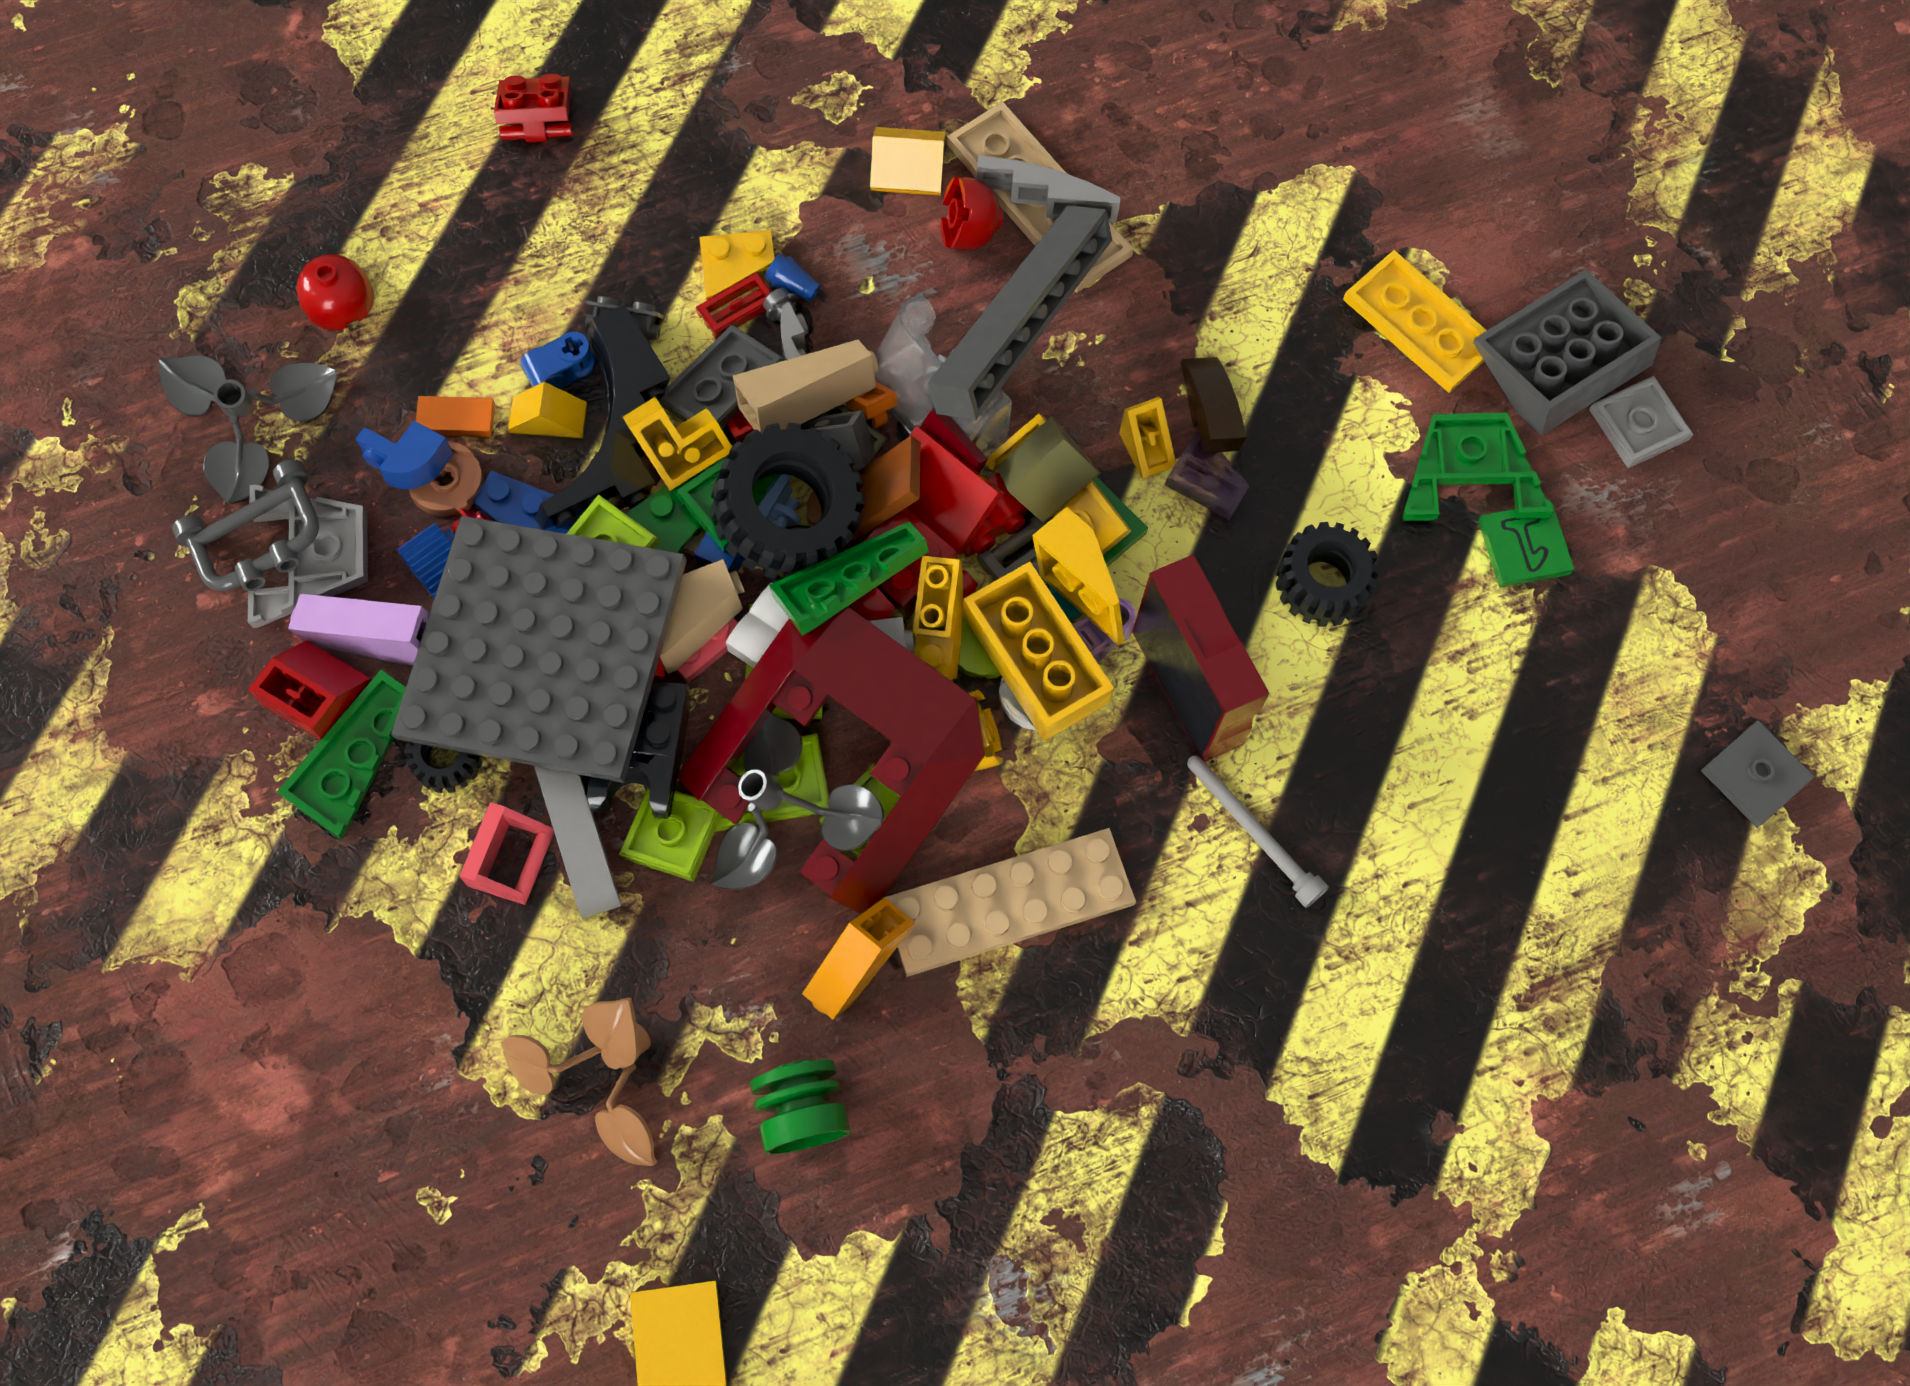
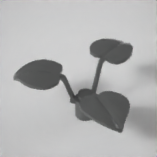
(198, 380)
(745, 853)

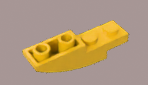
(939, 614)

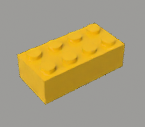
(1037, 651)

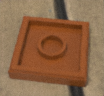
(890, 484)

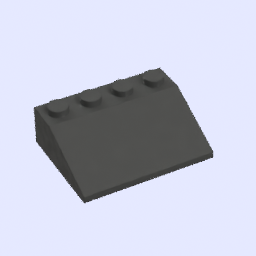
(1567, 351)

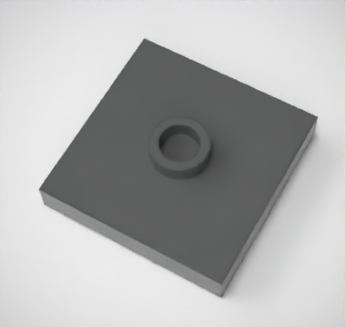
(1757, 773)

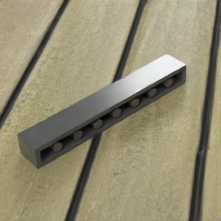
(1020, 313)

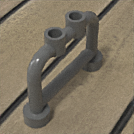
(248, 573)

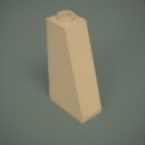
(805, 385)

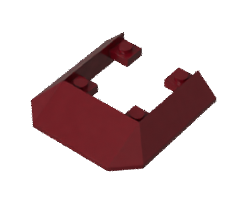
(891, 689)

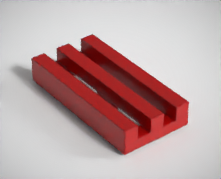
(740, 310)

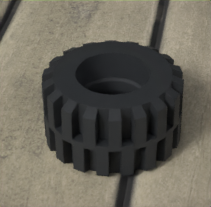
(1336, 548)

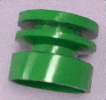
(797, 1097)

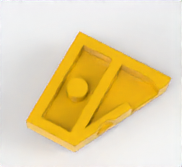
(733, 258)

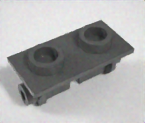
(642, 313)

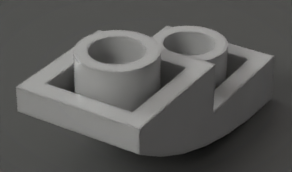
(792, 332)

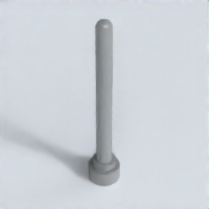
(1306, 885)

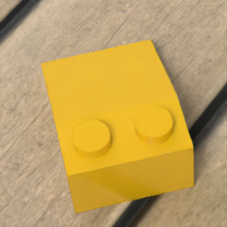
(1076, 569)

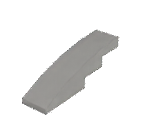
(1044, 186)

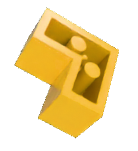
(680, 450)

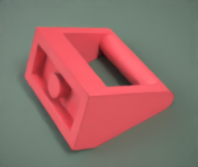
(486, 847)

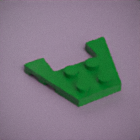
(1474, 451)

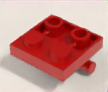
(533, 104)

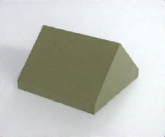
(1047, 470)

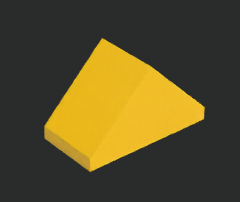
(548, 412)
(1148, 437)

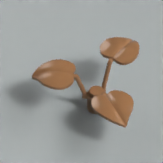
(620, 1041)

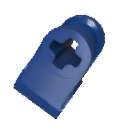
(556, 361)

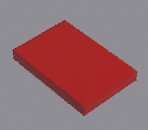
(952, 493)

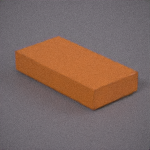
(457, 415)

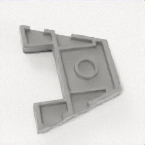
(326, 568)

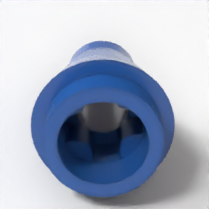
(788, 274)

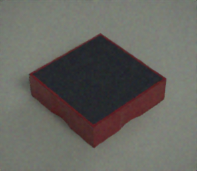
(1198, 658)

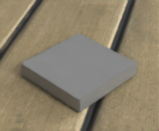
(1640, 422)

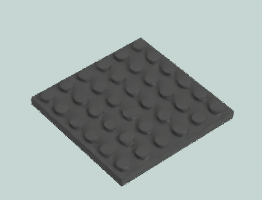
(541, 648)

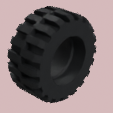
(801, 456)

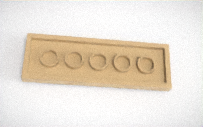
(1004, 136)
(1012, 901)

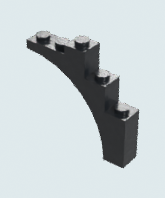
(631, 379)

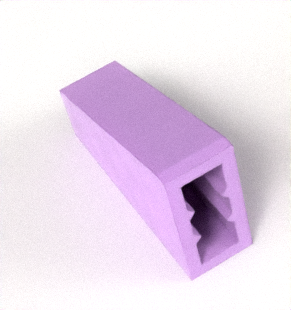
(360, 627)

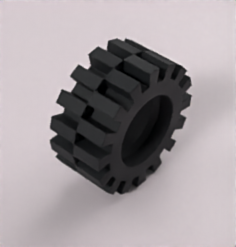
(441, 778)

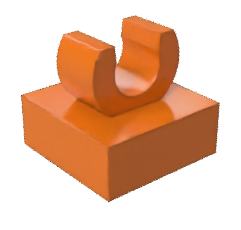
(875, 404)

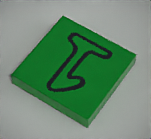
(1525, 548)

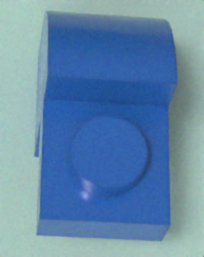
(410, 462)

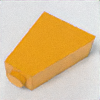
(857, 957)

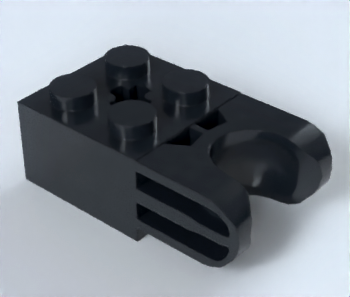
(656, 751)

